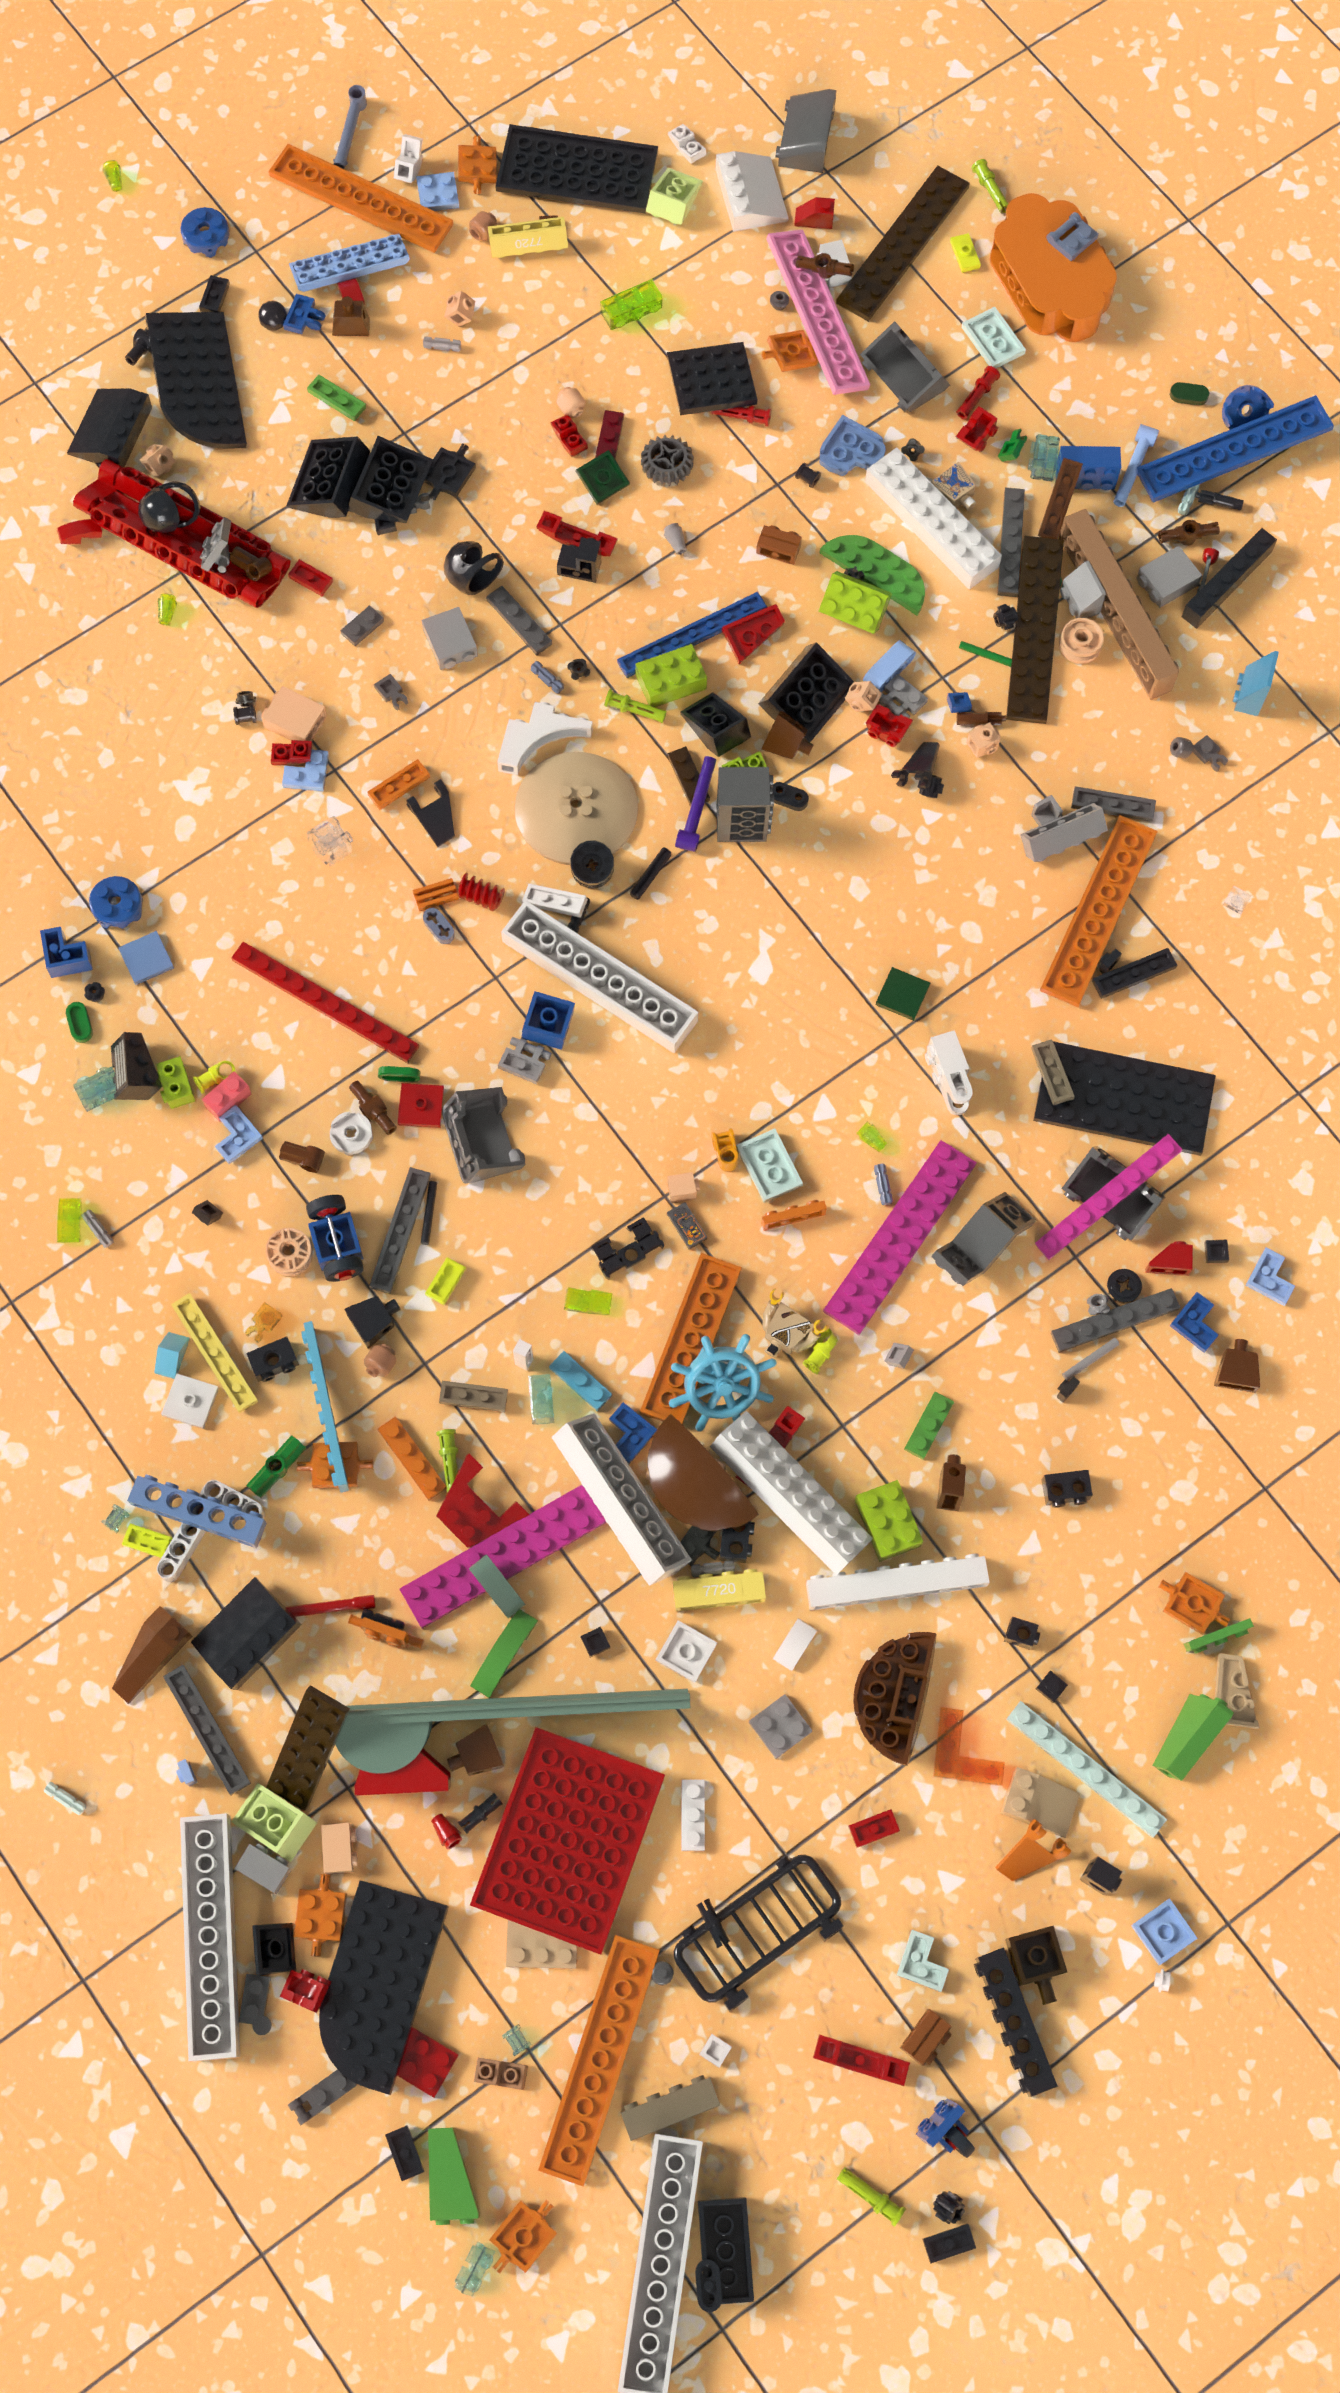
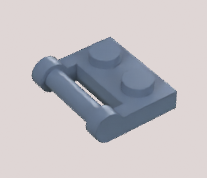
(1076, 241)

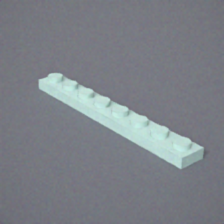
(1086, 1769)

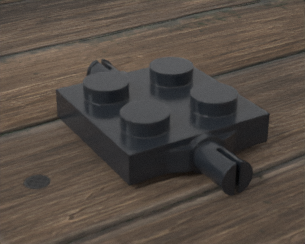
(449, 472)

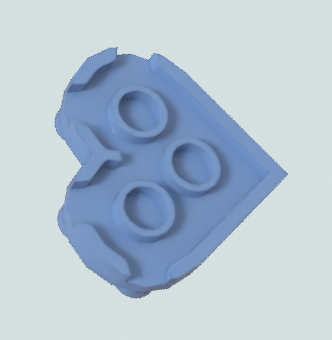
(850, 446)

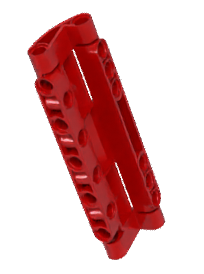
(184, 545)

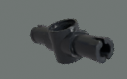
(140, 346)

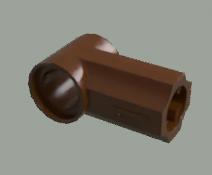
(253, 566)
(307, 1157)

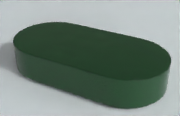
(1189, 393)

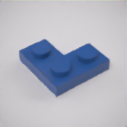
(1190, 1324)
(636, 1430)

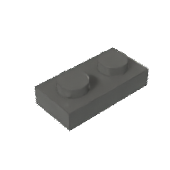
(362, 625)

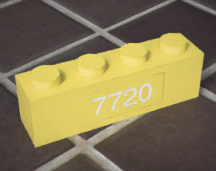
(528, 237)
(719, 1591)

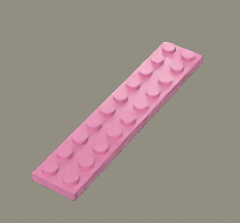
(818, 314)

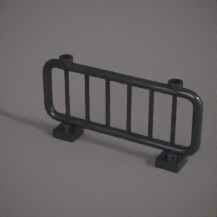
(824, 1920)

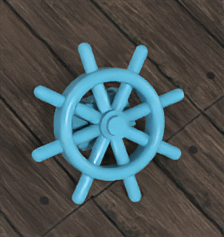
(723, 1371)

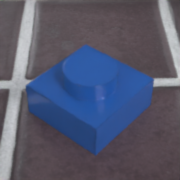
(959, 702)

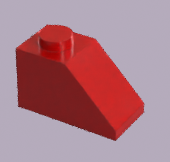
(815, 213)
(1173, 1260)

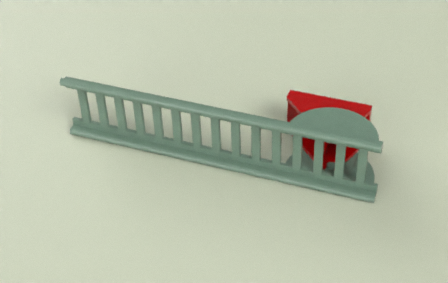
(391, 1737)

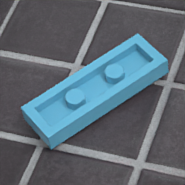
(580, 1381)

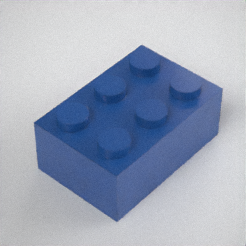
(1099, 467)

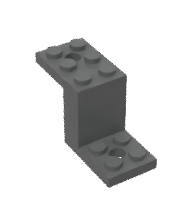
(983, 1239)

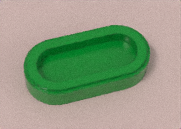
(79, 1022)
(399, 1074)

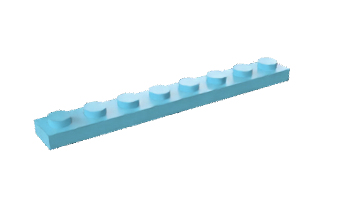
(326, 1415)

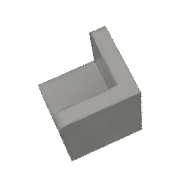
(1046, 810)

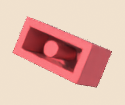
(226, 1095)

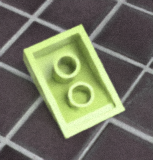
(673, 196)
(274, 1822)

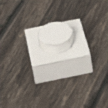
(715, 2050)

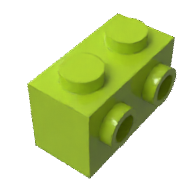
(175, 1083)

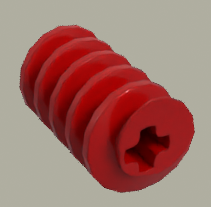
(479, 893)

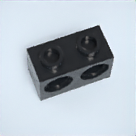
(1065, 1483)
(732, 1537)

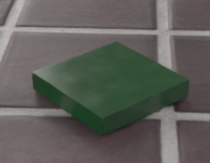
(602, 477)
(902, 993)

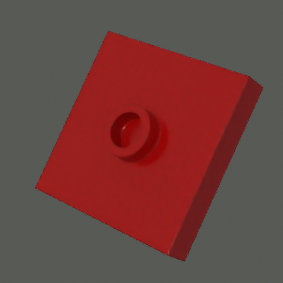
(420, 1105)

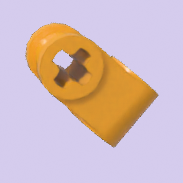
(725, 1145)

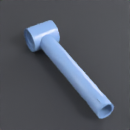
(1146, 437)

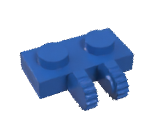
(299, 314)

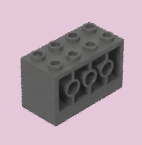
(744, 804)

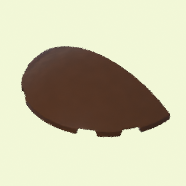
(692, 1482)
(893, 1694)

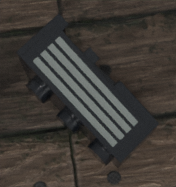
(133, 1068)

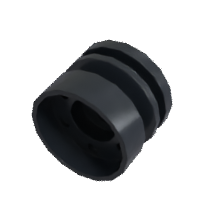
(593, 852)

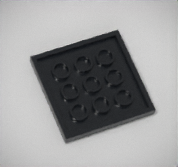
(712, 378)

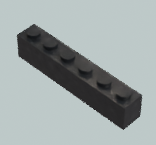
(1229, 578)

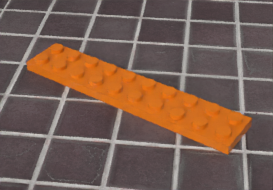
(361, 198)
(1098, 911)
(598, 2061)

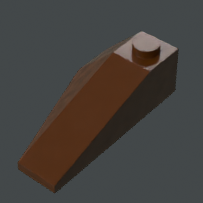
(154, 1647)

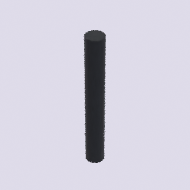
(428, 1216)

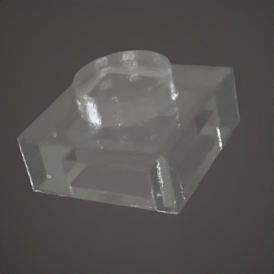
(1237, 900)

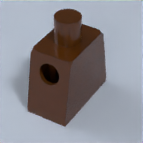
(350, 318)
(787, 737)
(1239, 1369)
(951, 1484)
(477, 1753)

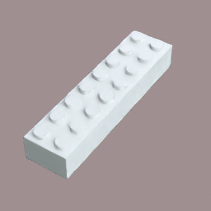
(933, 518)
(791, 1492)
(621, 1499)

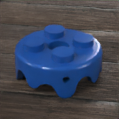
(207, 240)
(1250, 395)
(124, 912)

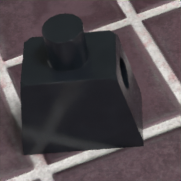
(372, 1318)

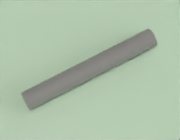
(1090, 1359)

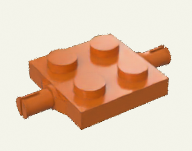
(477, 164)
(791, 350)
(322, 1471)
(1193, 1603)
(377, 1631)
(320, 1915)
(523, 2236)

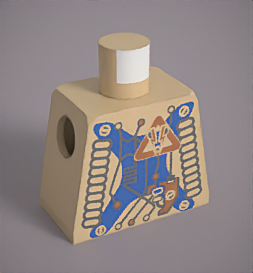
(956, 486)

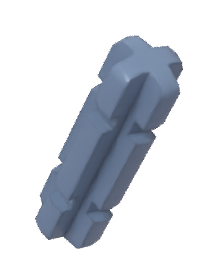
(547, 677)
(883, 1184)

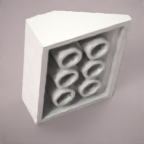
(750, 190)

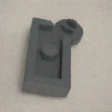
(255, 2002)

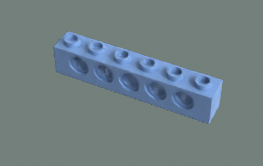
(249, 1535)

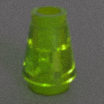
(112, 173)
(166, 608)
(871, 1136)

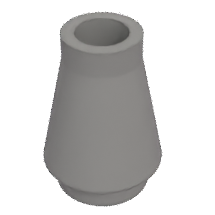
(675, 537)

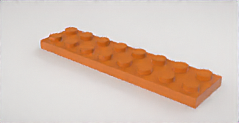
(697, 1317)

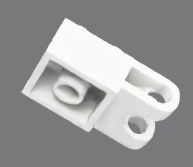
(950, 1070)

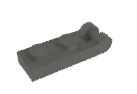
(321, 2096)

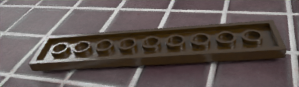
(902, 243)
(1035, 630)

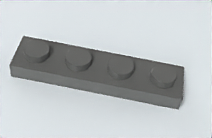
(519, 620)
(1115, 803)

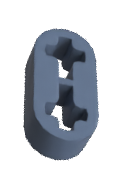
(441, 923)

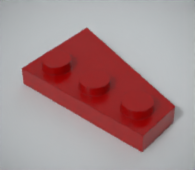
(751, 631)

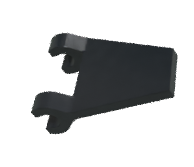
(921, 763)
(436, 816)

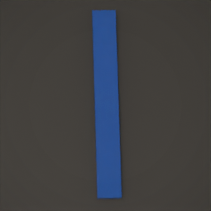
(693, 633)

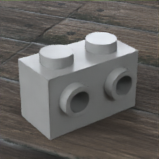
(262, 1868)

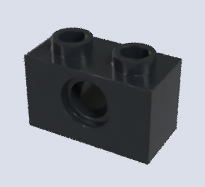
(259, 1359)
(1101, 1876)

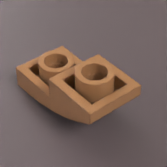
(500, 2073)

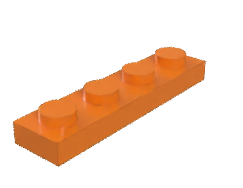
(412, 1458)

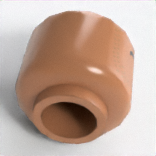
(479, 225)
(380, 1360)

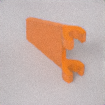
(1030, 1855)

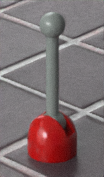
(1209, 557)

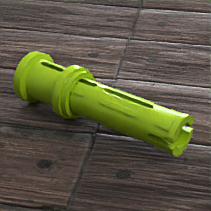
(987, 179)
(625, 701)
(448, 1452)
(879, 2201)

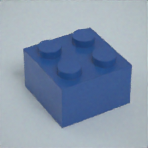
(548, 1020)

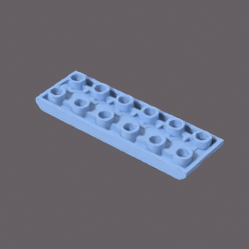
(349, 263)

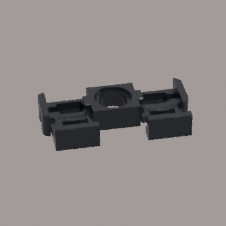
(614, 1262)

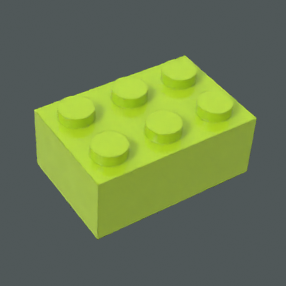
(855, 602)
(671, 676)
(888, 1520)

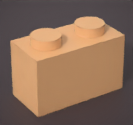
(338, 1848)

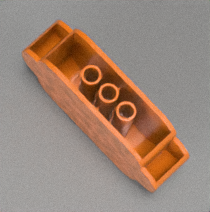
(1040, 280)

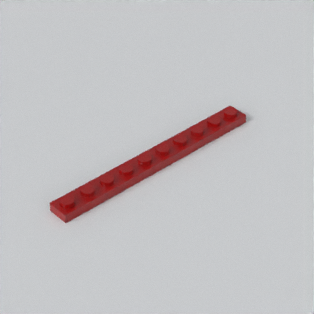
(325, 1002)

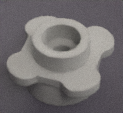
(1098, 1299)

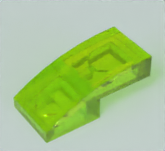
(69, 1220)
(588, 1301)

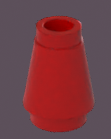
(447, 1833)

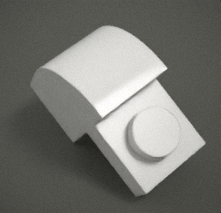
(410, 159)

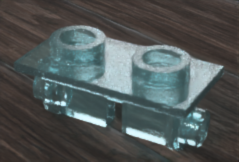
(469, 2280)

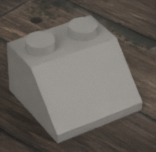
(1083, 592)

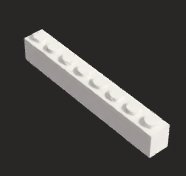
(897, 1582)

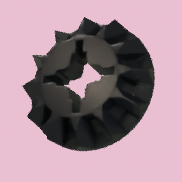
(1121, 1276)

